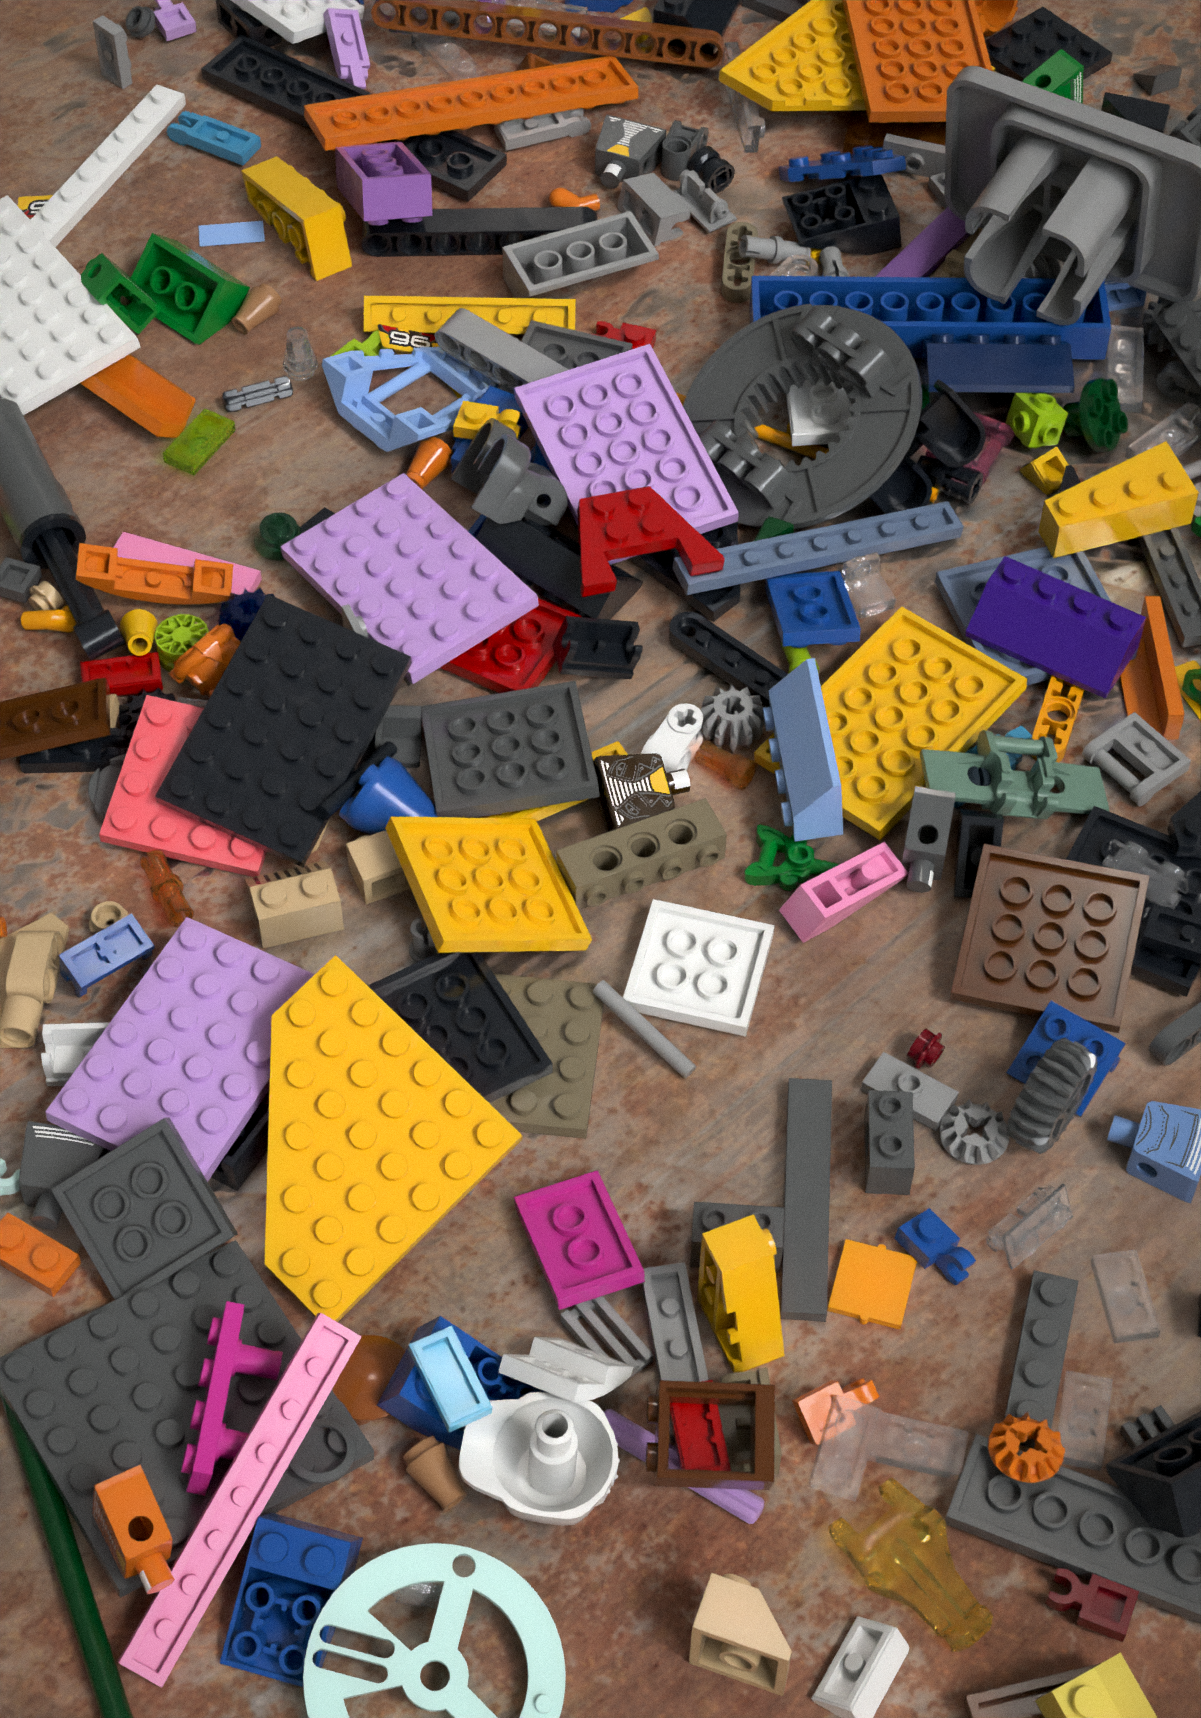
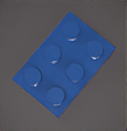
(812, 609)

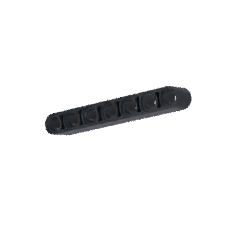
(469, 230)

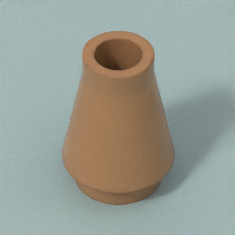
(258, 307)
(434, 1471)

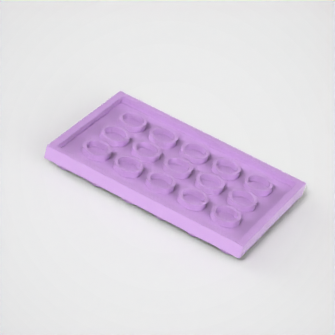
(623, 430)
(410, 575)
(184, 1047)

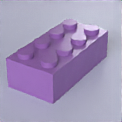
(384, 182)

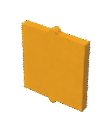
(872, 1284)

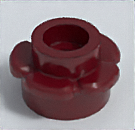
(926, 1049)

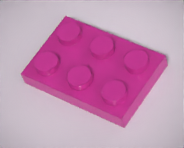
(579, 1240)

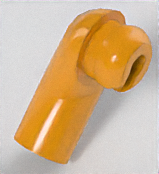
(51, 620)

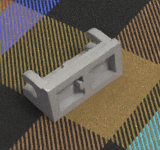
(653, 207)

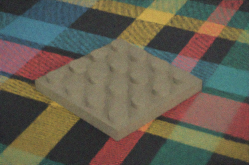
(568, 1027)

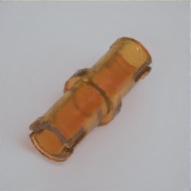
(166, 888)

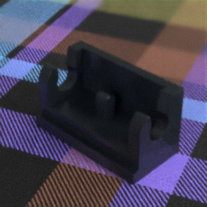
(240, 22)
(597, 647)
(245, 1151)

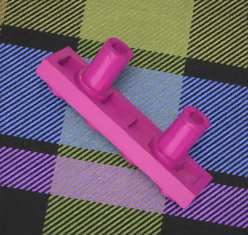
(228, 1357)

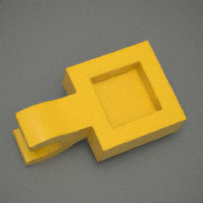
(474, 415)

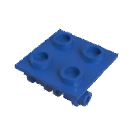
(1059, 1023)

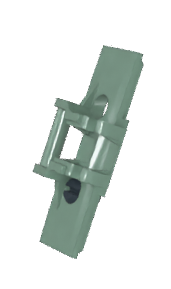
(989, 780)

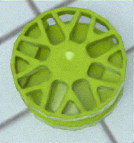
(177, 636)

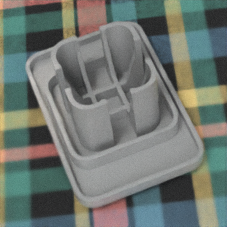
(1068, 187)

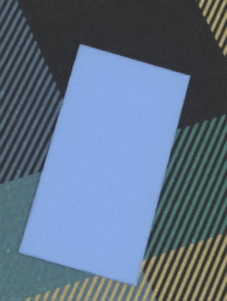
(231, 233)

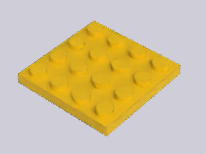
(487, 884)

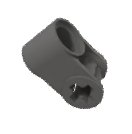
(679, 148)

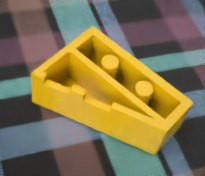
(741, 1293)

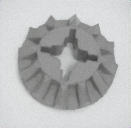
(973, 1148)

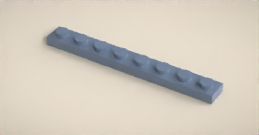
(825, 546)

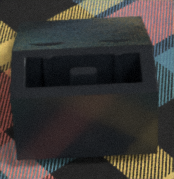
(846, 215)

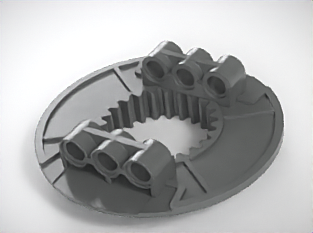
(787, 350)

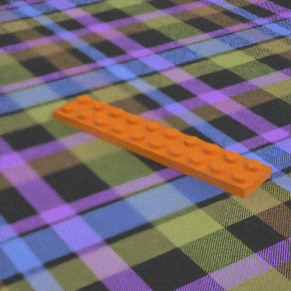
(470, 102)

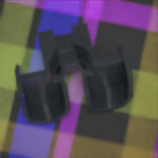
(949, 433)

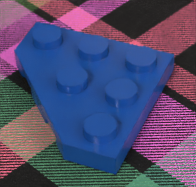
(834, 164)

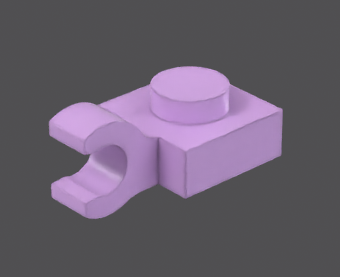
(173, 20)

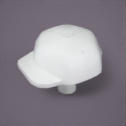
(541, 1457)

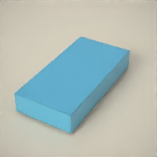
(450, 1379)

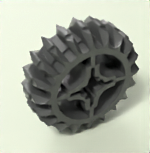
(1052, 1095)

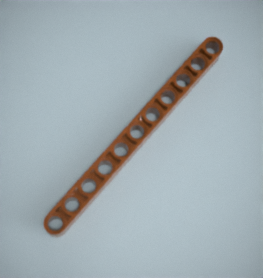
(564, 24)

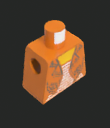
(128, 1513)

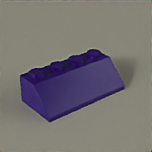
(1055, 627)

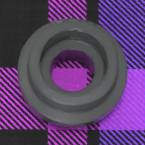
(140, 21)

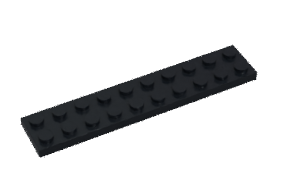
(287, 84)

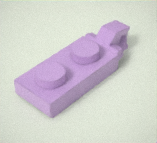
(347, 45)

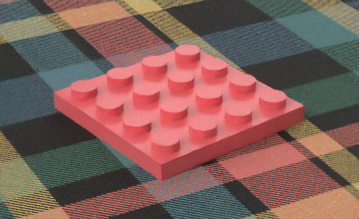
(142, 823)

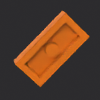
(35, 1255)

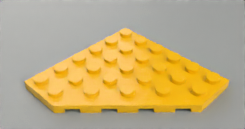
(801, 64)
(362, 1141)

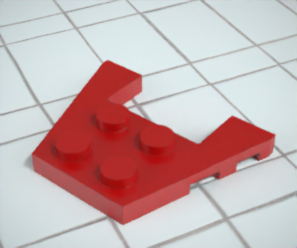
(634, 525)

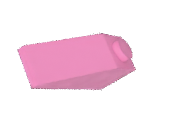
(842, 891)

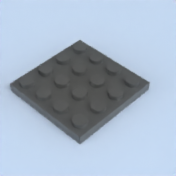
(509, 751)

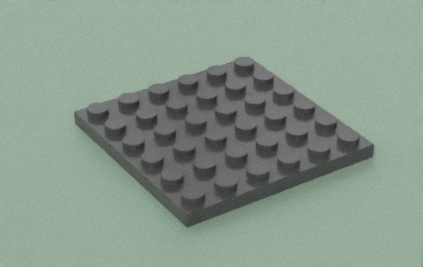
(125, 1387)

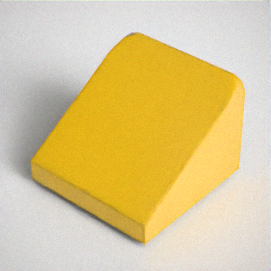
(1046, 471)

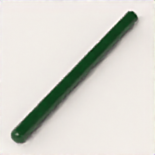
(72, 1579)

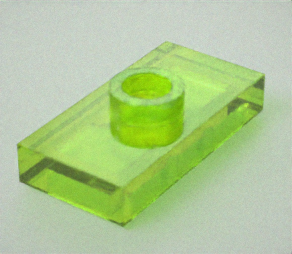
(199, 441)

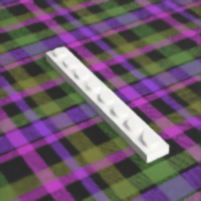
(108, 163)

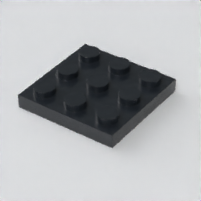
(1038, 37)

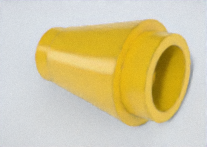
(138, 631)

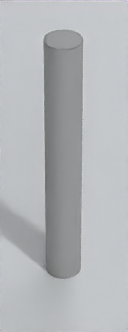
(644, 1029)

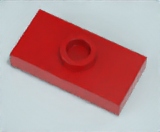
(126, 673)
(699, 1436)

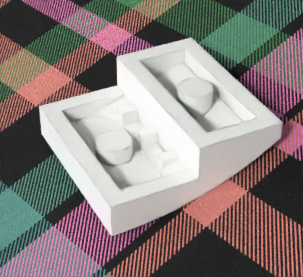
(566, 1369)

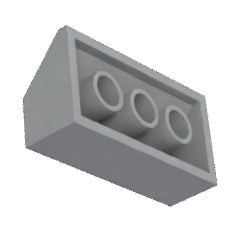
(576, 255)

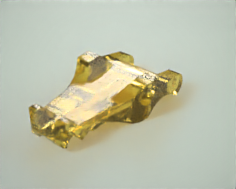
(910, 1562)

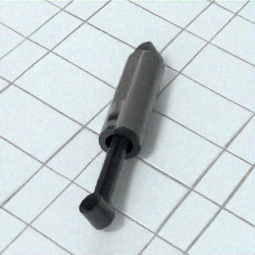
(48, 528)

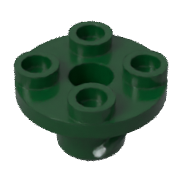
(1097, 415)

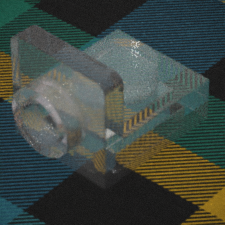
(866, 586)

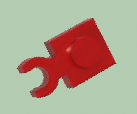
(628, 333)

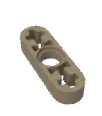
(732, 271)

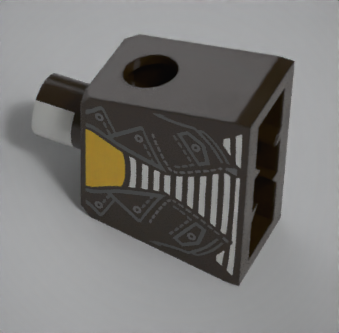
(636, 788)

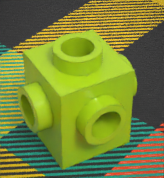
(1036, 419)

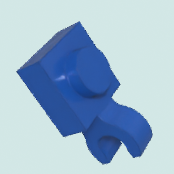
(934, 1242)

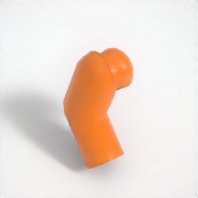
(564, 198)

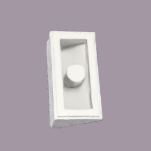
(862, 1670)

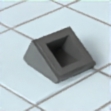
(1159, 78)

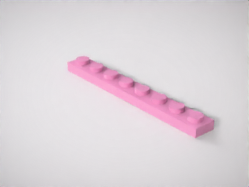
(239, 1500)

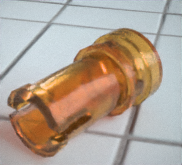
(734, 768)

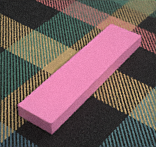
(145, 549)

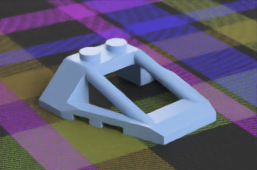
(350, 380)

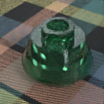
(274, 532)

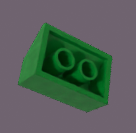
(191, 290)

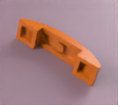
(151, 580)

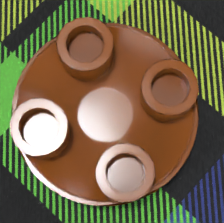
(367, 1377)

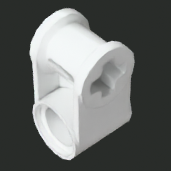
(677, 737)

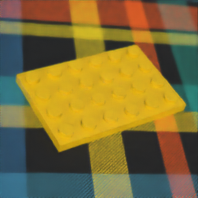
(902, 695)

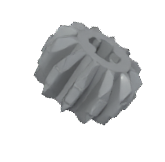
(732, 717)

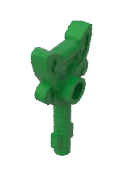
(796, 867)

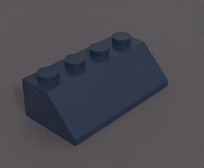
(998, 365)

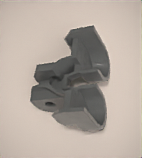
(506, 481)

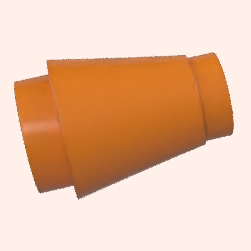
(429, 461)

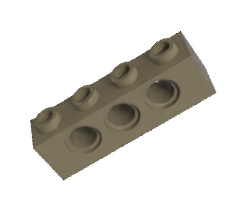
(642, 854)

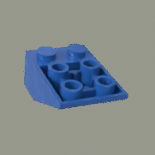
(411, 1403)
(281, 1593)

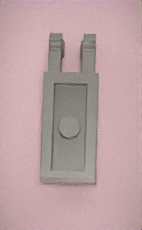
(542, 128)

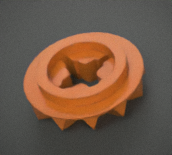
(1036, 1463)

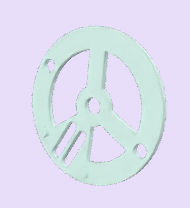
(427, 1564)

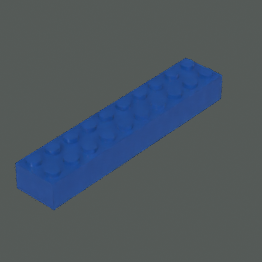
(938, 305)

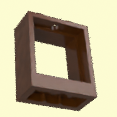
(762, 1426)

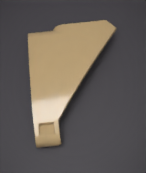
(28, 978)

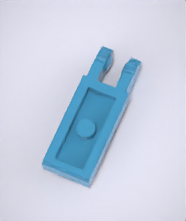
(214, 137)

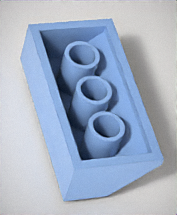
(805, 755)

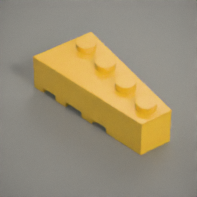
(300, 215)
(1120, 504)

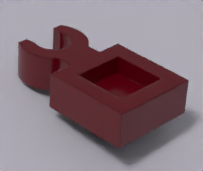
(1102, 1603)

